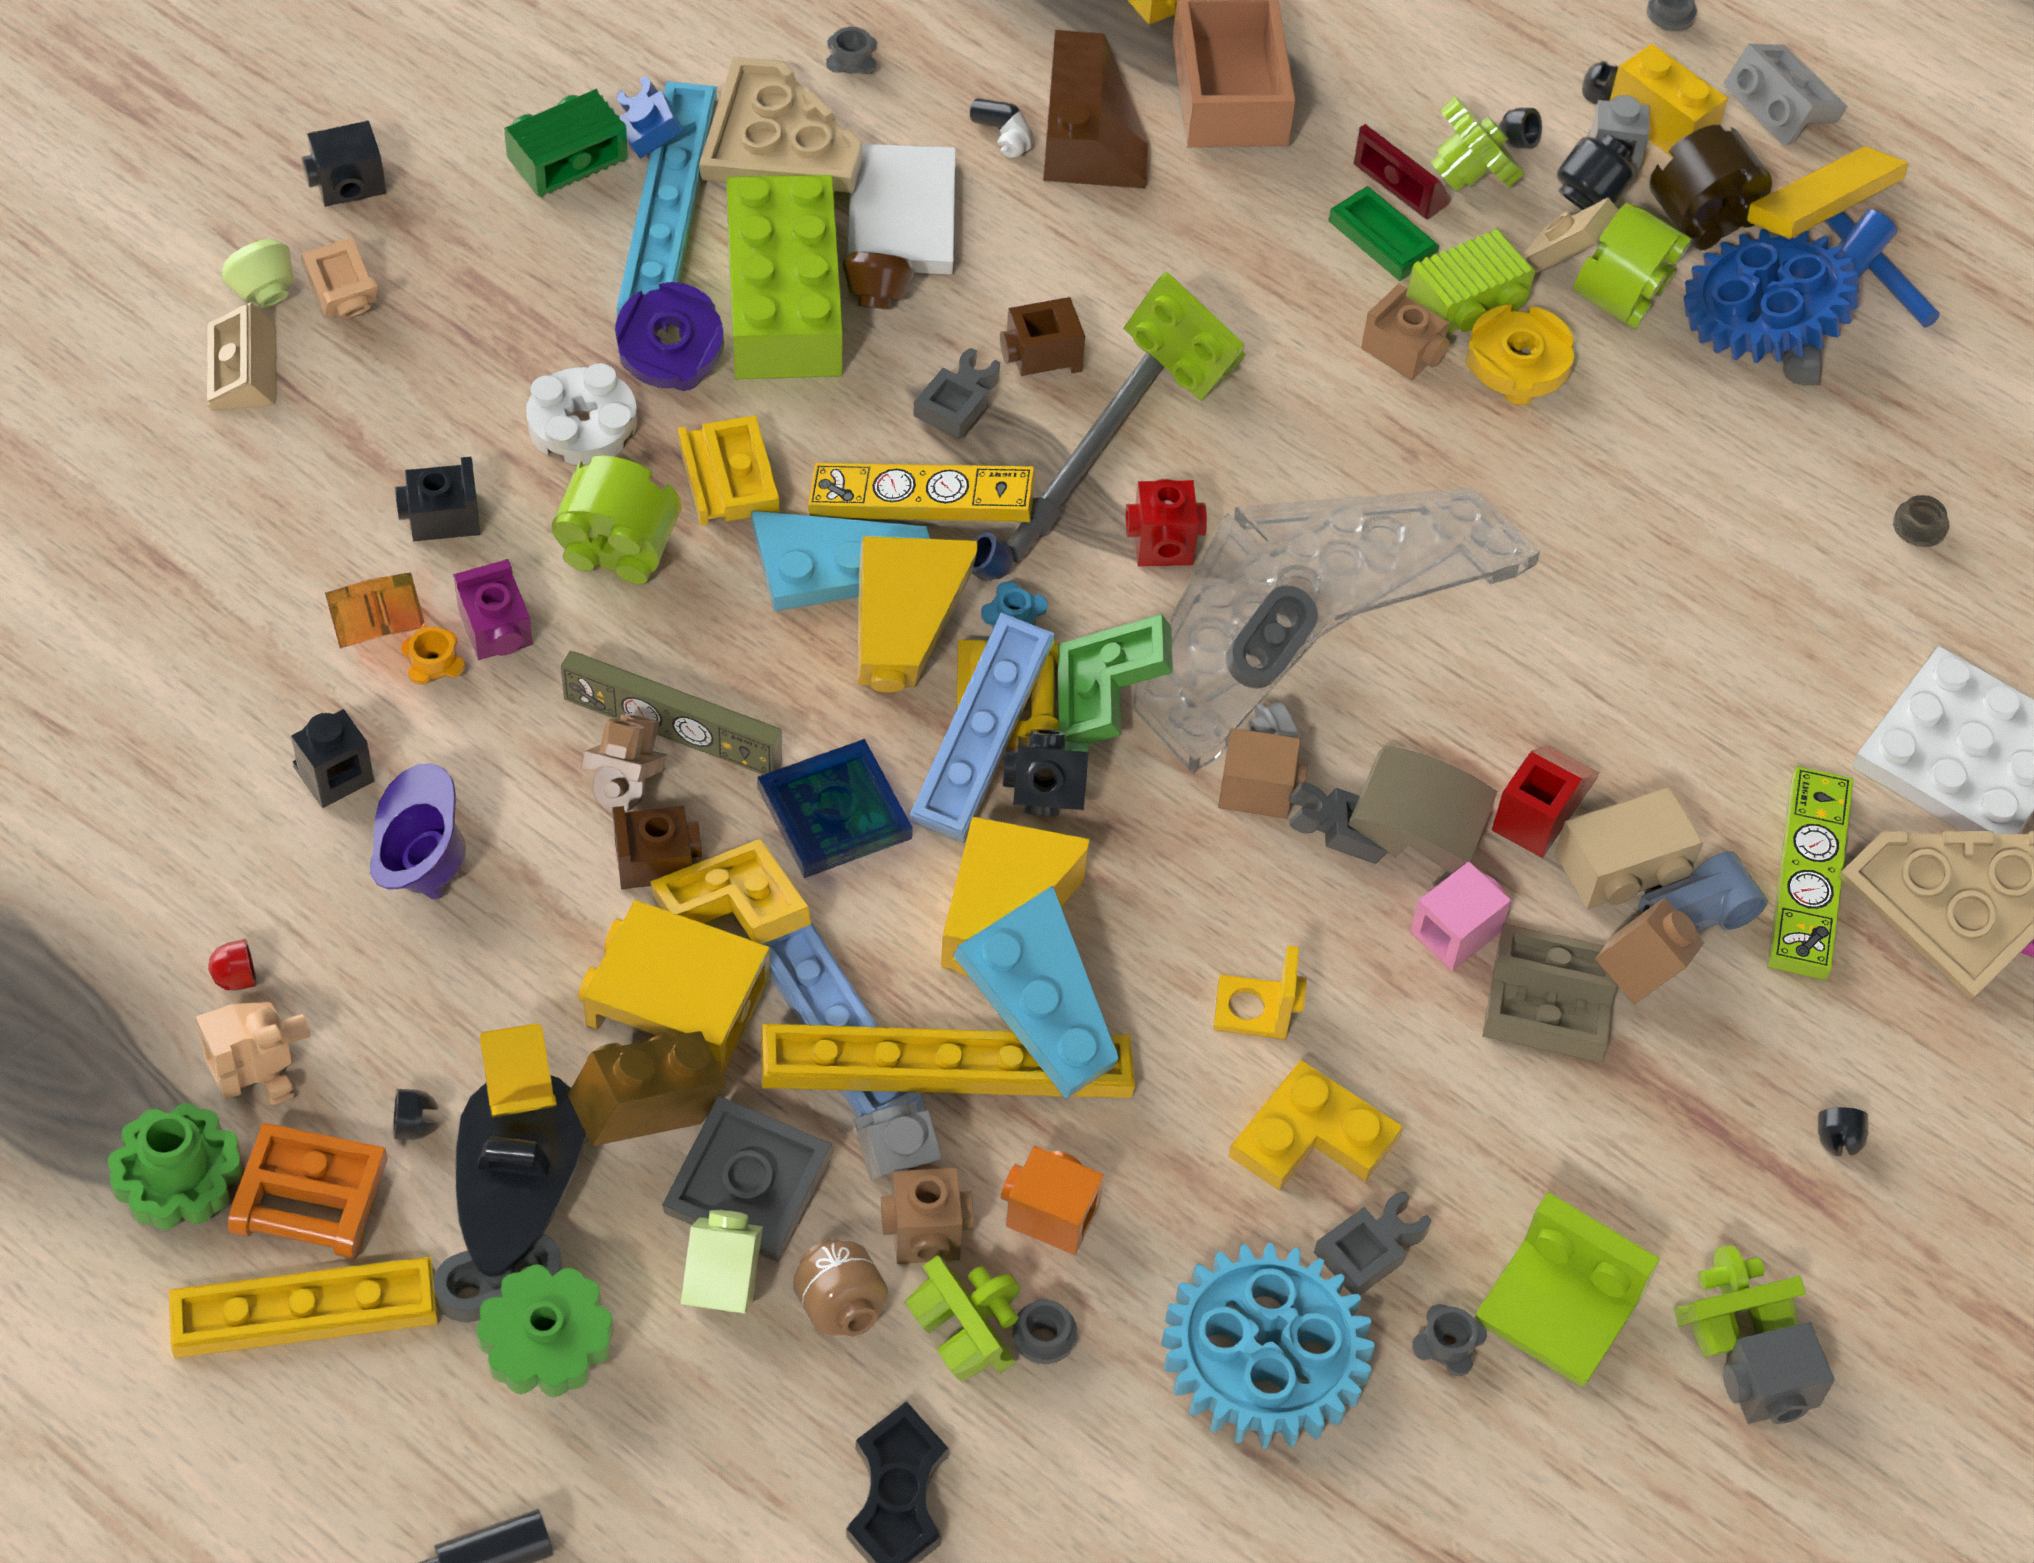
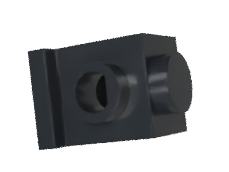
(440, 501)
(325, 743)

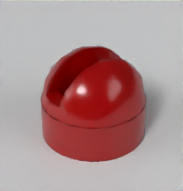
(233, 966)

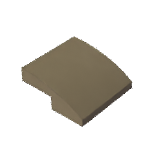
(1423, 806)
(1549, 994)

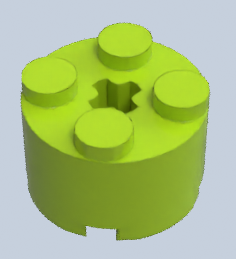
(1631, 264)
(615, 518)

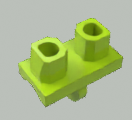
(946, 1296)
(1714, 1317)

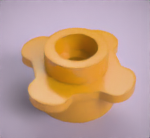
(430, 643)

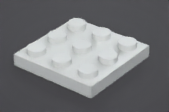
(1958, 747)

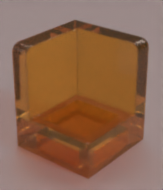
(375, 609)

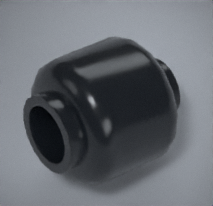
(1595, 171)

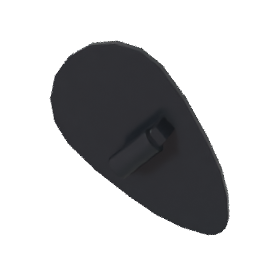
(513, 1176)

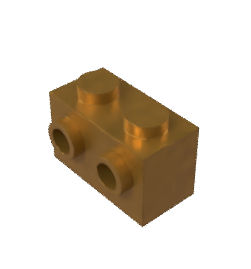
(646, 1087)

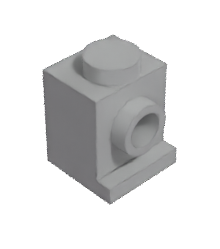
(1625, 121)
(896, 1139)

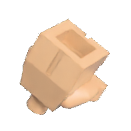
(250, 1046)

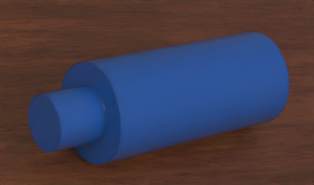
(1867, 239)

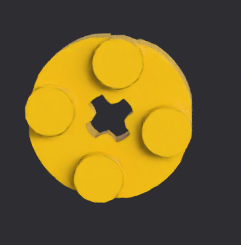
(1517, 375)

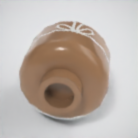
(840, 1286)

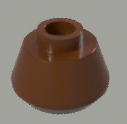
(877, 278)

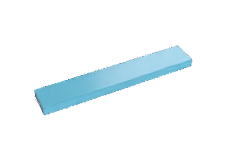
(669, 194)

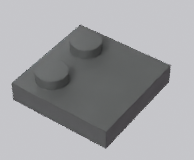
(749, 1168)

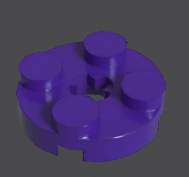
(676, 364)

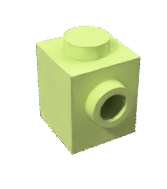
(722, 1262)

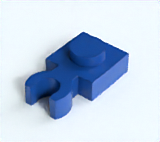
(648, 118)

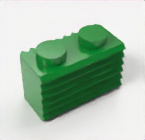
(566, 142)

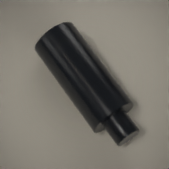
(509, 1541)

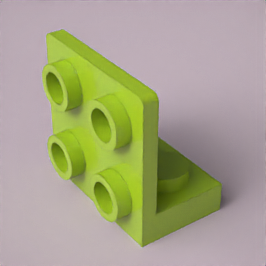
(1184, 337)
(1567, 1290)

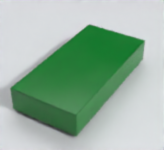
(1382, 232)

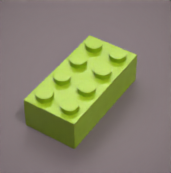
(784, 277)

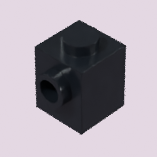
(344, 163)

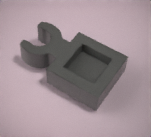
(956, 400)
(1331, 816)
(1370, 1248)

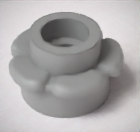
(1273, 720)

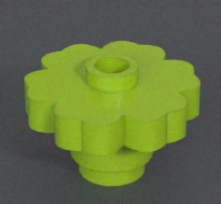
(1473, 149)

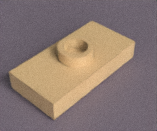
(1569, 235)

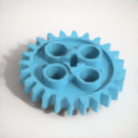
(1267, 1345)

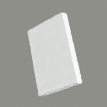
(905, 205)

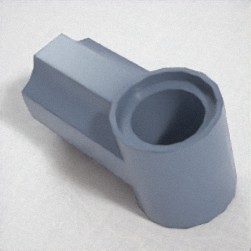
(1715, 894)

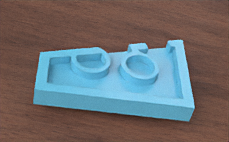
(816, 557)
(1042, 991)

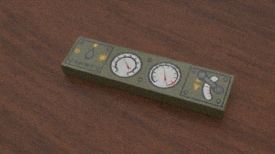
(679, 714)

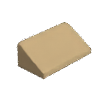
(241, 360)

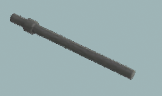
(1045, 509)

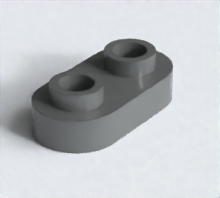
(1270, 640)
(460, 1272)

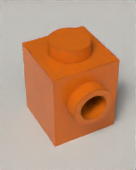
(1052, 1198)

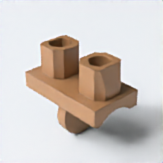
(625, 761)

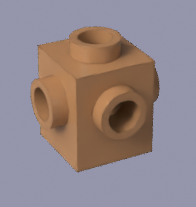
(926, 1214)

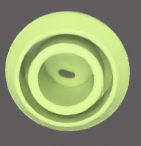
(260, 272)

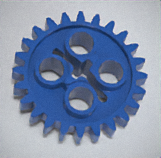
(1771, 295)

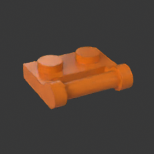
(314, 1171)

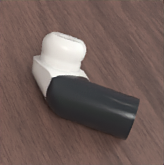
(1015, 132)

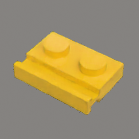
(728, 469)

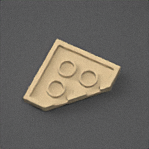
(776, 129)
(1952, 897)

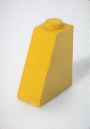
(905, 604)
(1004, 870)

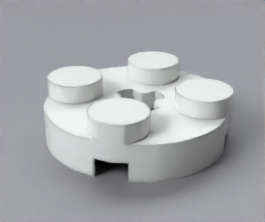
(578, 389)

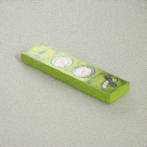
(1810, 873)

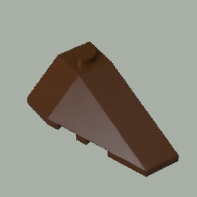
(1091, 117)

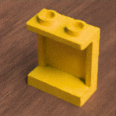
(676, 978)

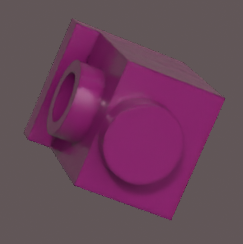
(493, 610)

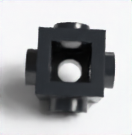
(1047, 794)

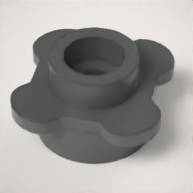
(851, 51)
(1450, 1322)

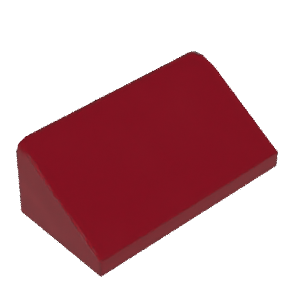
(1399, 174)

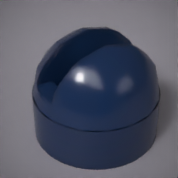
(993, 557)

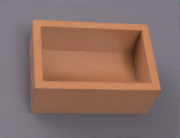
(1233, 73)

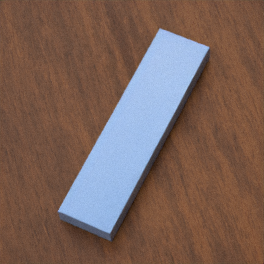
(982, 727)
(823, 996)

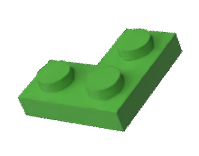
(1102, 663)

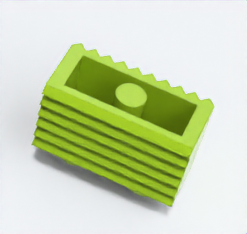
(1472, 280)

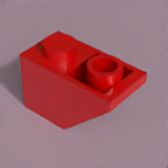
(1542, 798)

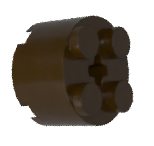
(1710, 184)

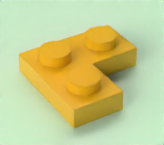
(737, 882)
(1311, 1114)

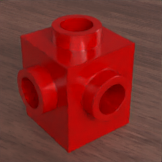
(1165, 522)

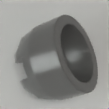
(1803, 369)

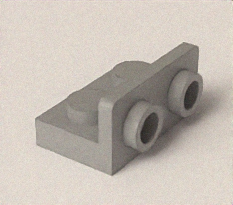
(1782, 91)

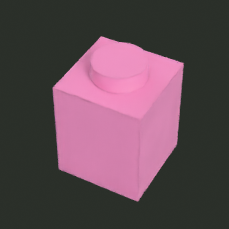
(1460, 915)

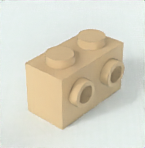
(1628, 848)

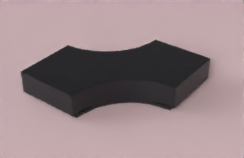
(900, 1462)

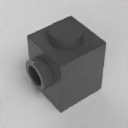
(1778, 1374)

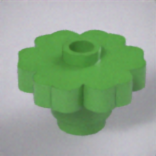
(175, 1166)
(544, 1330)

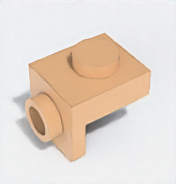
(340, 279)

